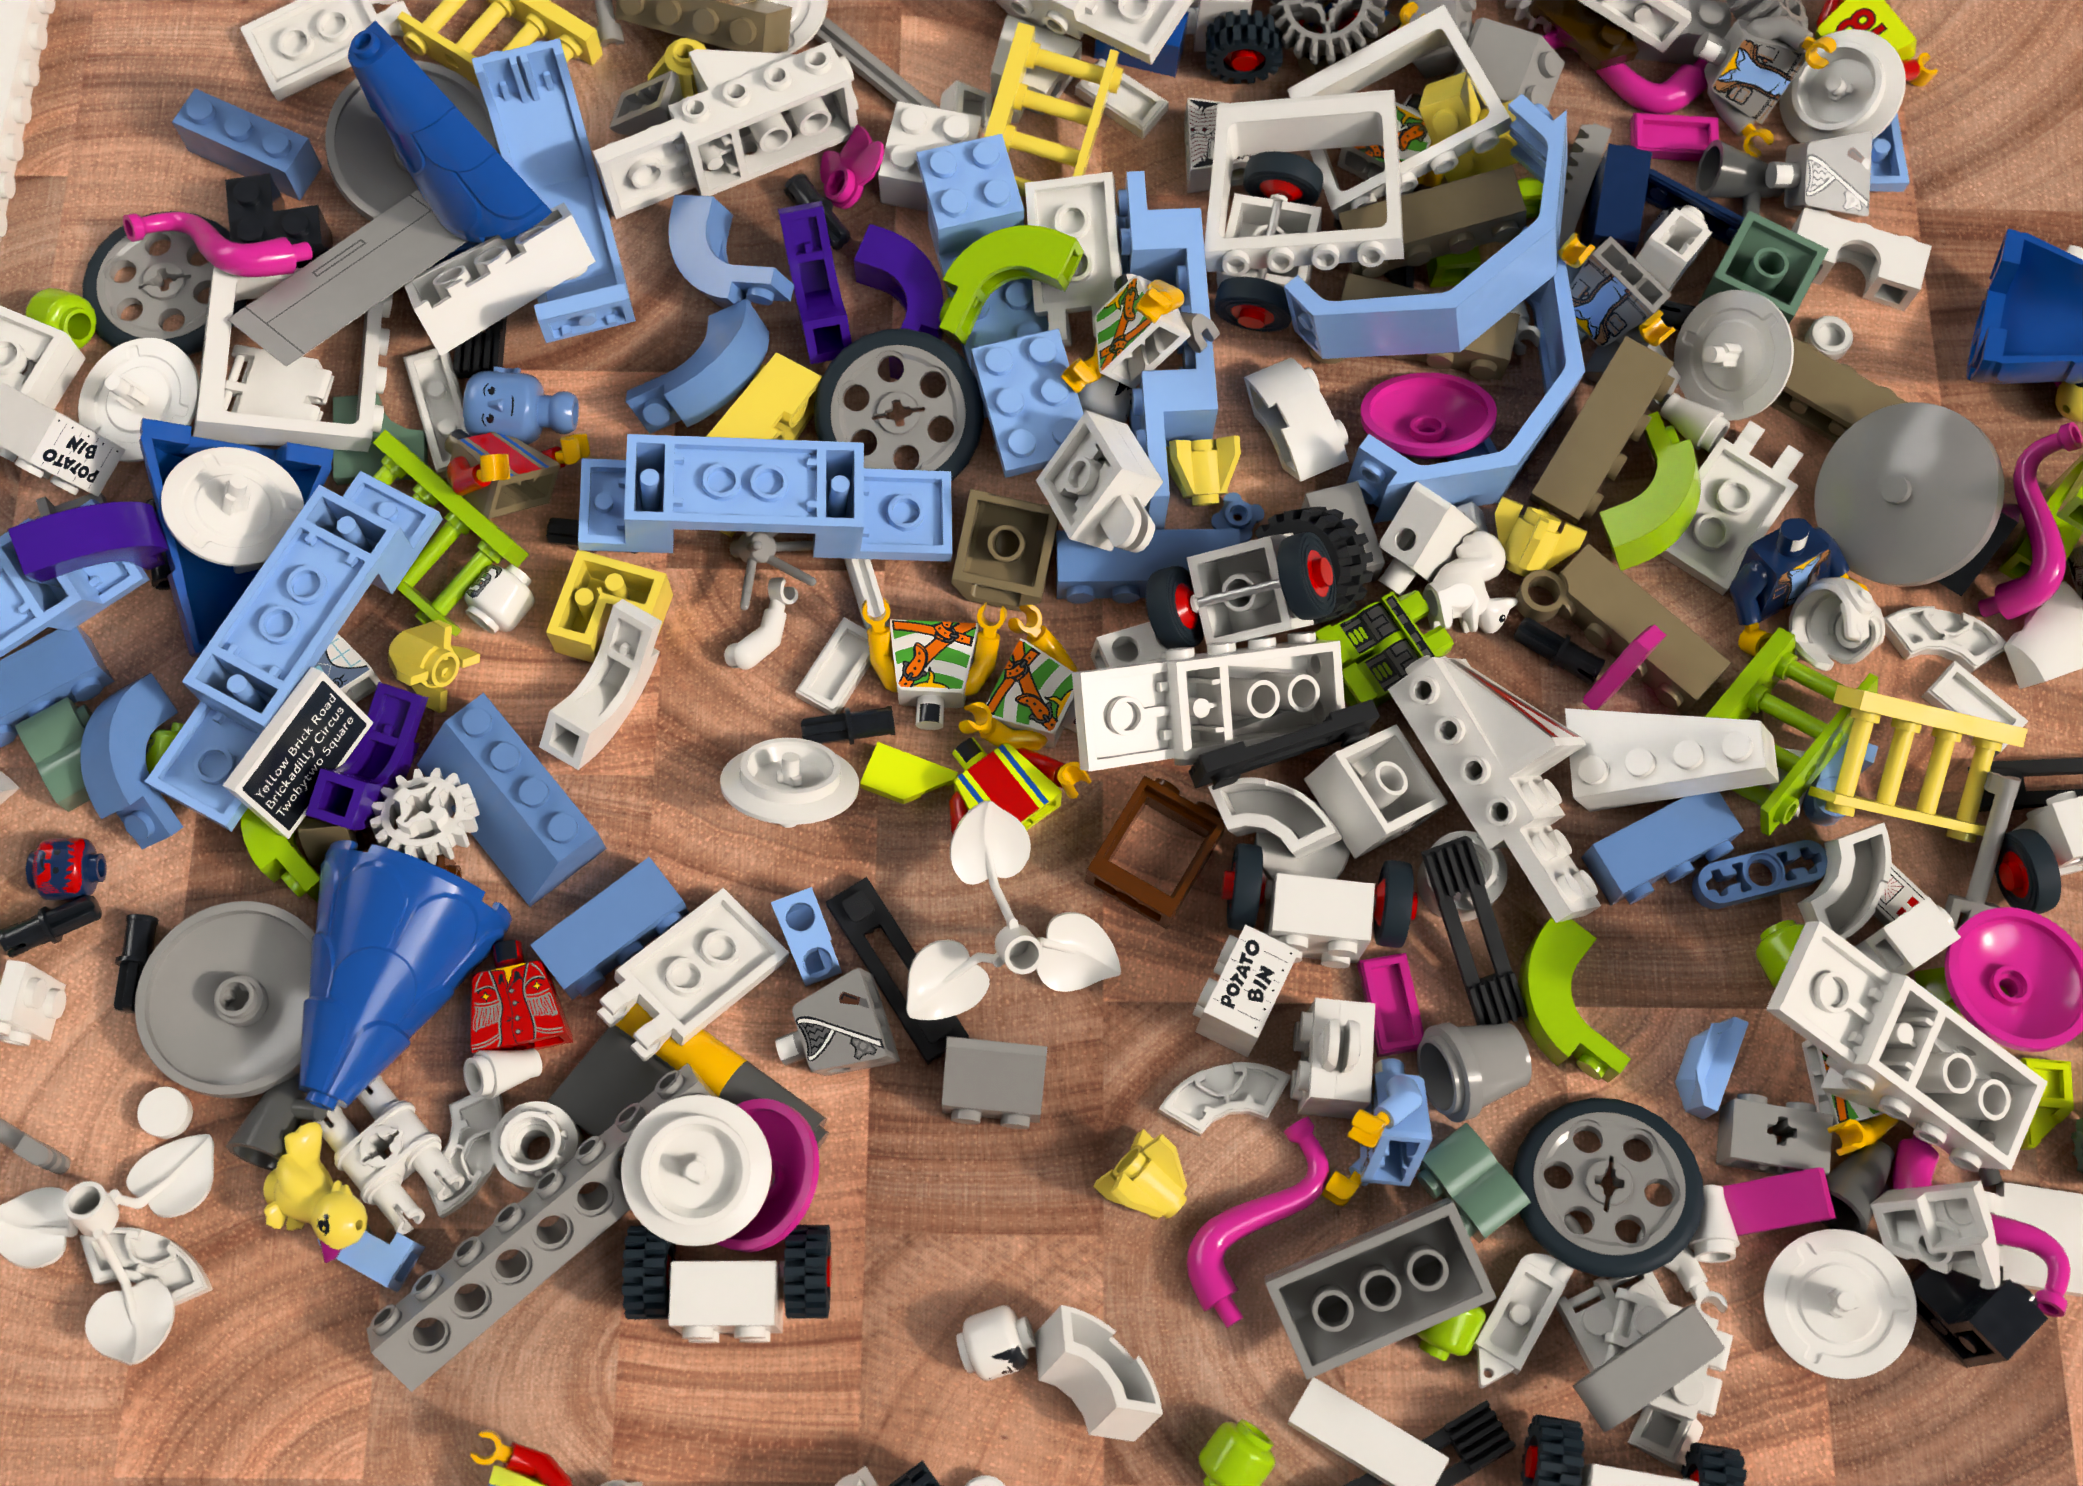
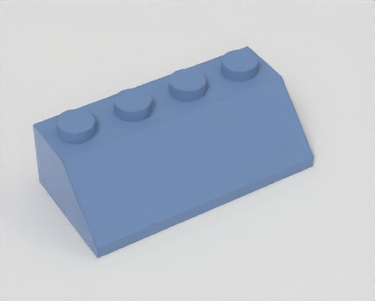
(524, 813)

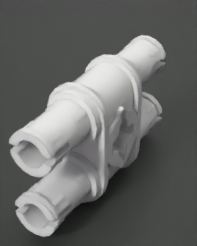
(411, 1147)

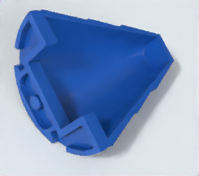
(447, 157)
(2030, 316)
(200, 588)
(384, 962)

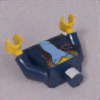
(1778, 571)

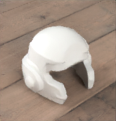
(1835, 622)

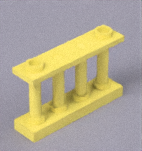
(539, 18)
(1015, 95)
(1908, 719)

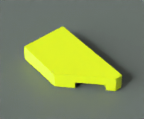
(903, 775)
(2055, 1102)

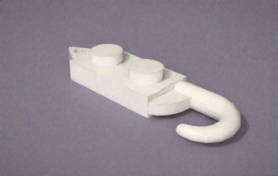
(1521, 1313)

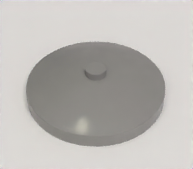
(362, 151)
(1910, 493)
(227, 999)

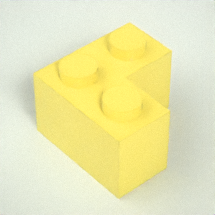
(1453, 106)
(588, 598)

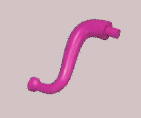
(1647, 96)
(239, 259)
(2046, 543)
(1915, 1167)
(1212, 1240)

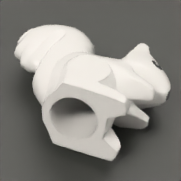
(1461, 589)

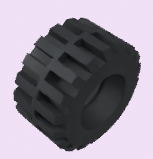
(1342, 545)

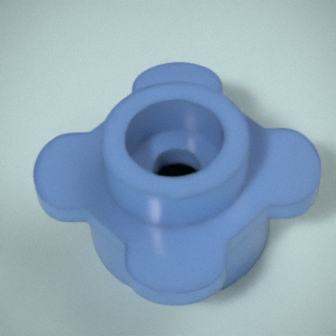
(1233, 506)

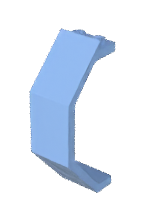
(548, 147)
(1458, 316)
(1483, 479)

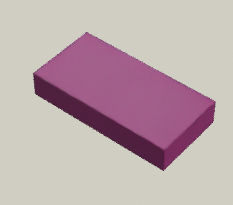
(1673, 135)
(1623, 667)
(1397, 1014)
(1779, 1201)

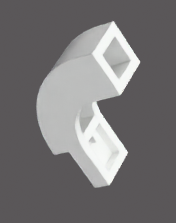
(607, 694)

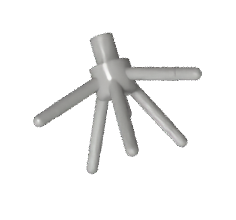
(761, 548)

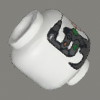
(499, 598)

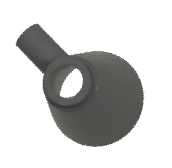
(1733, 174)
(274, 1116)
(1857, 1184)

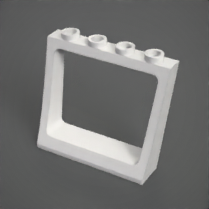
(1377, 62)
(1303, 126)
(217, 423)

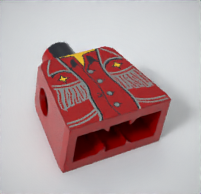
(516, 1004)

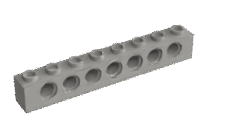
(417, 1352)

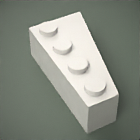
(497, 279)
(1665, 757)

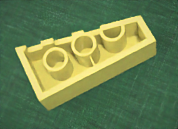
(773, 405)

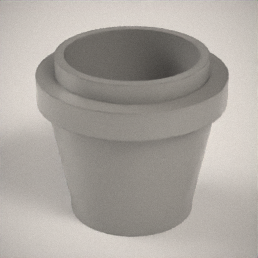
(1471, 1066)

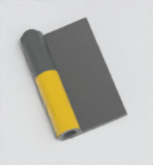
(615, 1077)

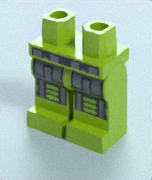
(1382, 644)

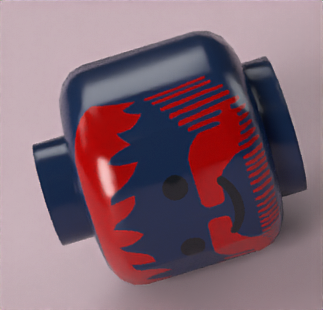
(65, 868)

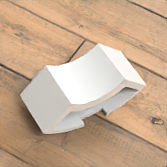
(1297, 419)
(1275, 810)
(1853, 881)
(1097, 1374)

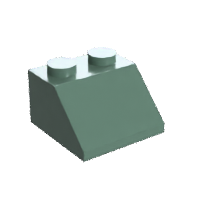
(1768, 262)

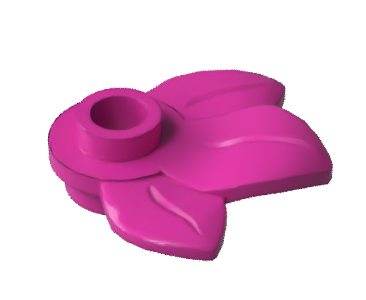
(851, 169)

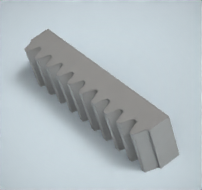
(1580, 172)

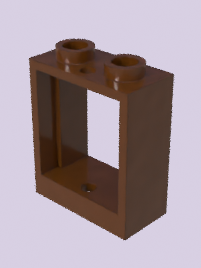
(1132, 890)

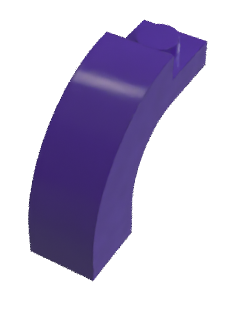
(905, 272)
(814, 281)
(88, 538)
(384, 752)

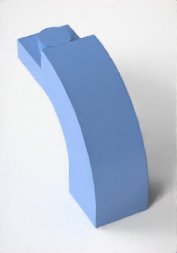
(698, 246)
(710, 377)
(116, 760)

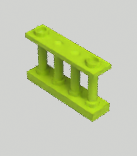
(460, 519)
(1753, 694)

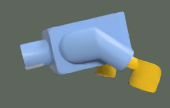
(1391, 1133)

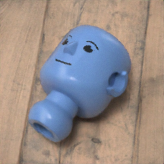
(516, 406)

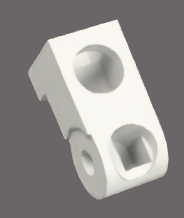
(1127, 647)

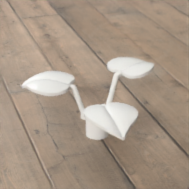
(1071, 957)
(35, 1227)

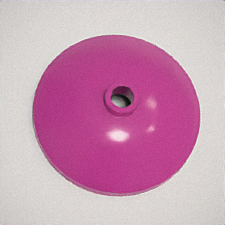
(1429, 414)
(2033, 963)
(795, 1171)

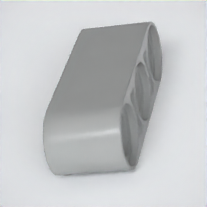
(1648, 1367)

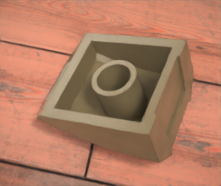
(1004, 550)

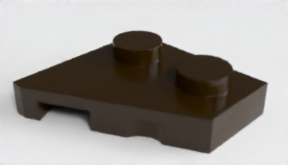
(1588, 32)

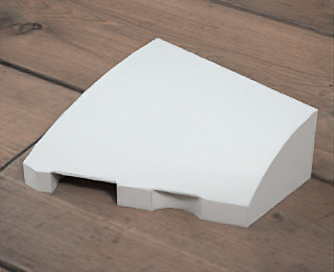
(2049, 640)
(1942, 1227)

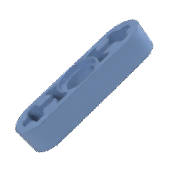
(1732, 895)

